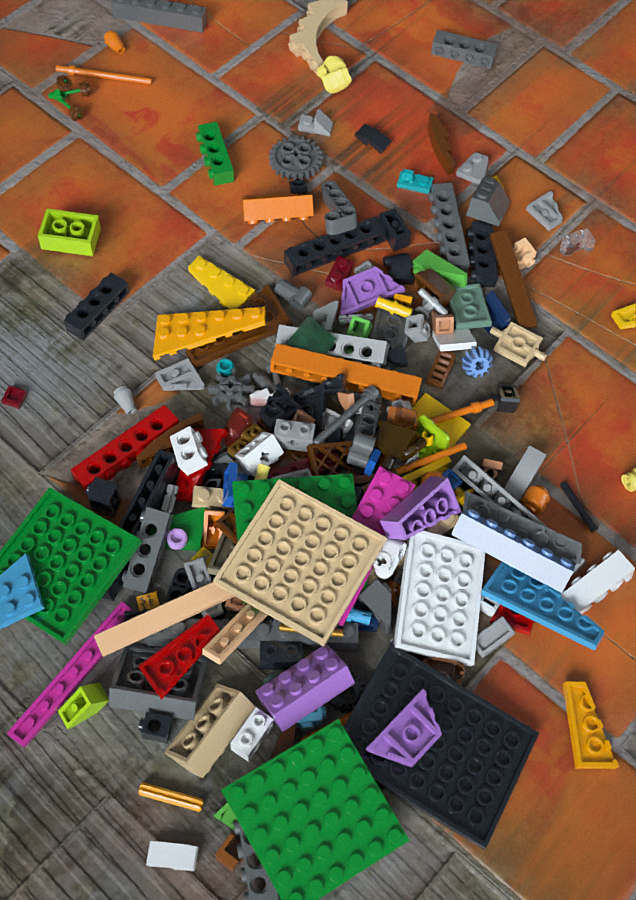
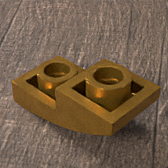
(246, 437)

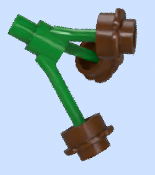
(63, 84)

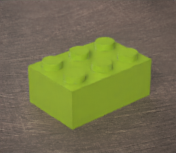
(69, 232)

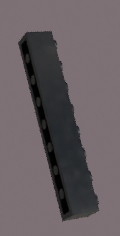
(149, 494)

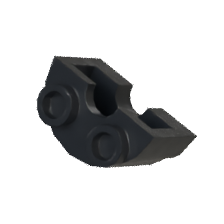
(399, 268)

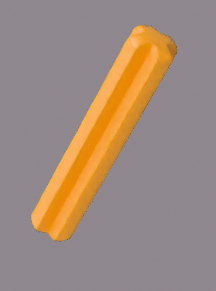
(171, 797)

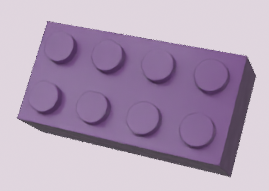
(305, 687)

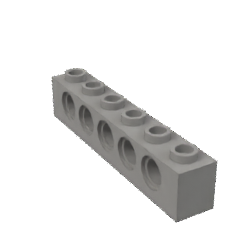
(360, 344)

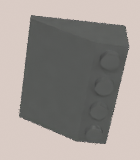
(133, 691)

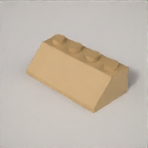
(214, 727)

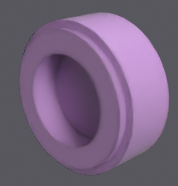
(177, 538)

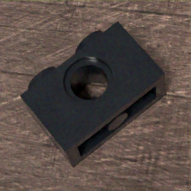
(397, 234)
(104, 497)
(280, 654)

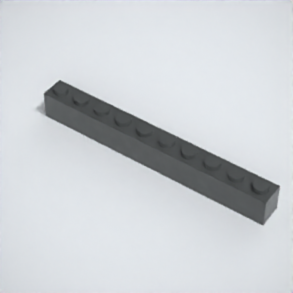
(263, 632)

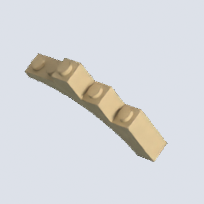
(318, 17)

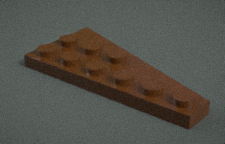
(223, 346)

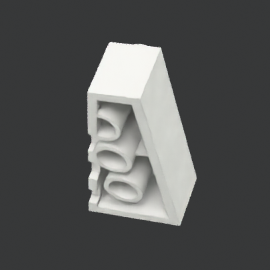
(598, 581)

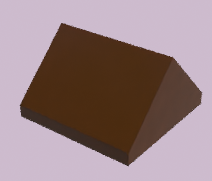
(435, 286)

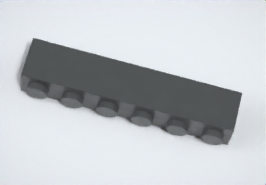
(161, 13)

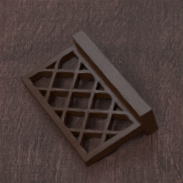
(359, 479)

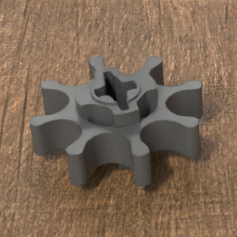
(231, 390)

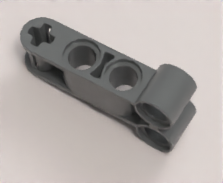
(364, 435)

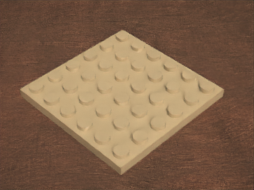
(300, 562)

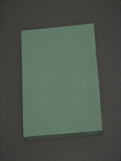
(469, 308)

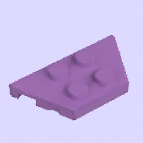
(365, 288)
(408, 734)

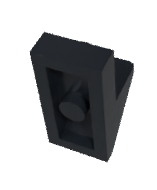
(507, 398)

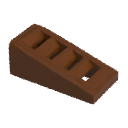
(445, 358)

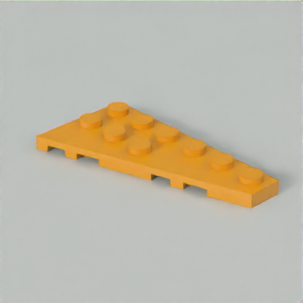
(200, 328)

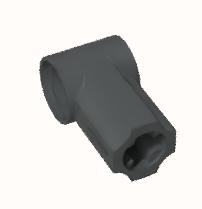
(296, 296)

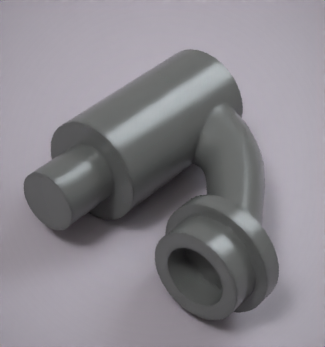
(263, 382)

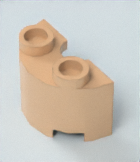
(524, 253)

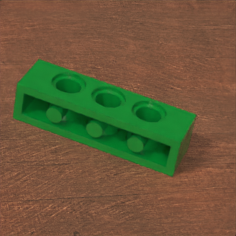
(215, 153)

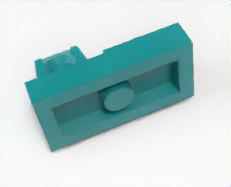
(414, 182)

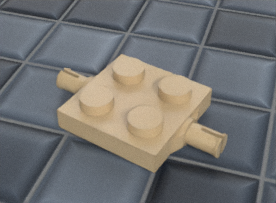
(518, 344)

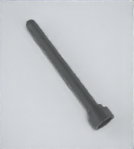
(369, 394)

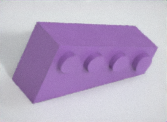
(421, 509)

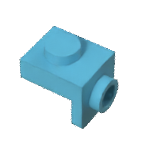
(313, 719)

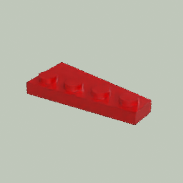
(211, 442)
(174, 659)

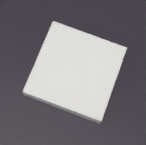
(458, 340)

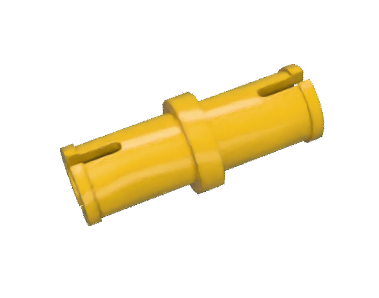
(393, 307)

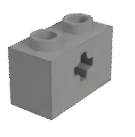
(294, 434)

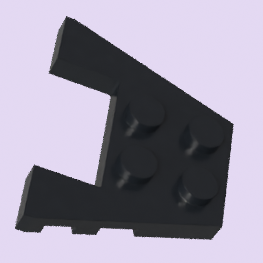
(314, 401)

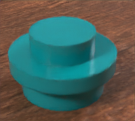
(224, 367)

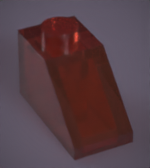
(236, 425)

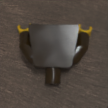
(398, 443)

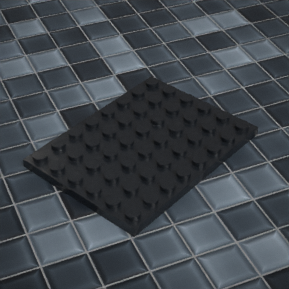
(469, 767)

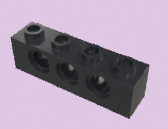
(482, 254)
(106, 298)

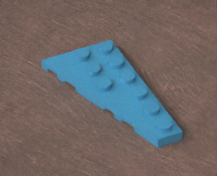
(19, 592)
(541, 604)

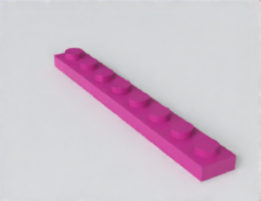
(63, 684)

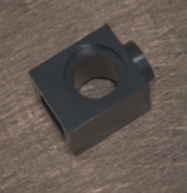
(161, 735)

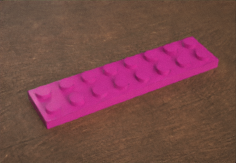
(380, 498)

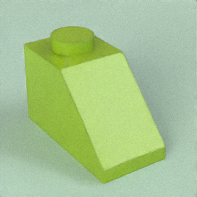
(83, 704)

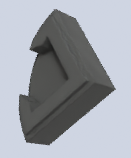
(224, 458)

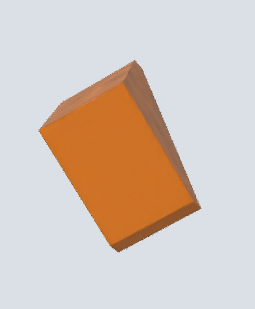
(211, 532)

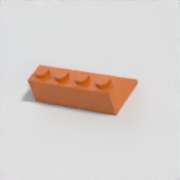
(276, 207)

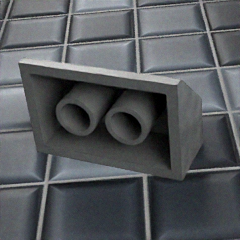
(489, 202)

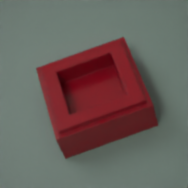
(14, 397)

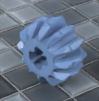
(477, 361)

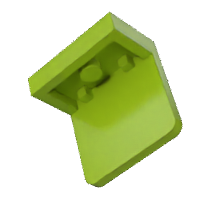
(440, 437)

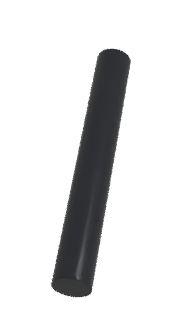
(579, 507)

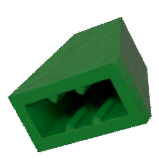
(192, 524)

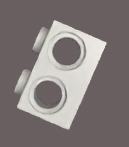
(189, 450)
(252, 734)

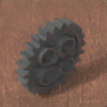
(295, 158)

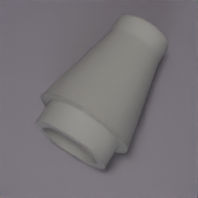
(125, 399)

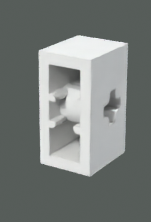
(261, 450)

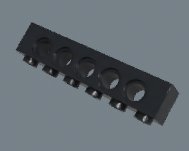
(327, 247)

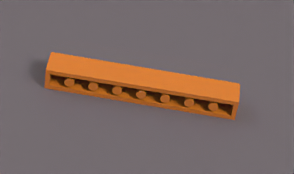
(320, 367)

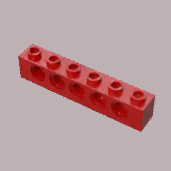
(114, 450)

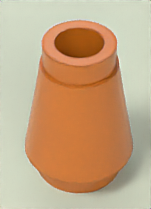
(113, 41)

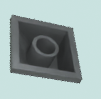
(378, 601)

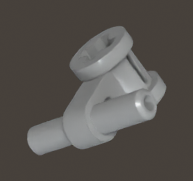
(428, 304)

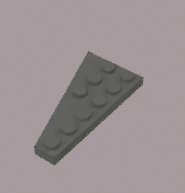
(542, 536)

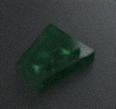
(312, 337)

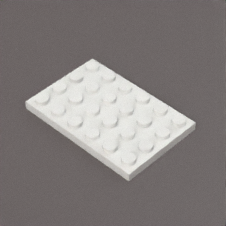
(440, 598)

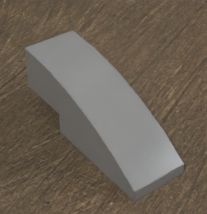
(525, 472)

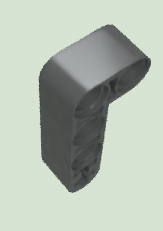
(342, 214)

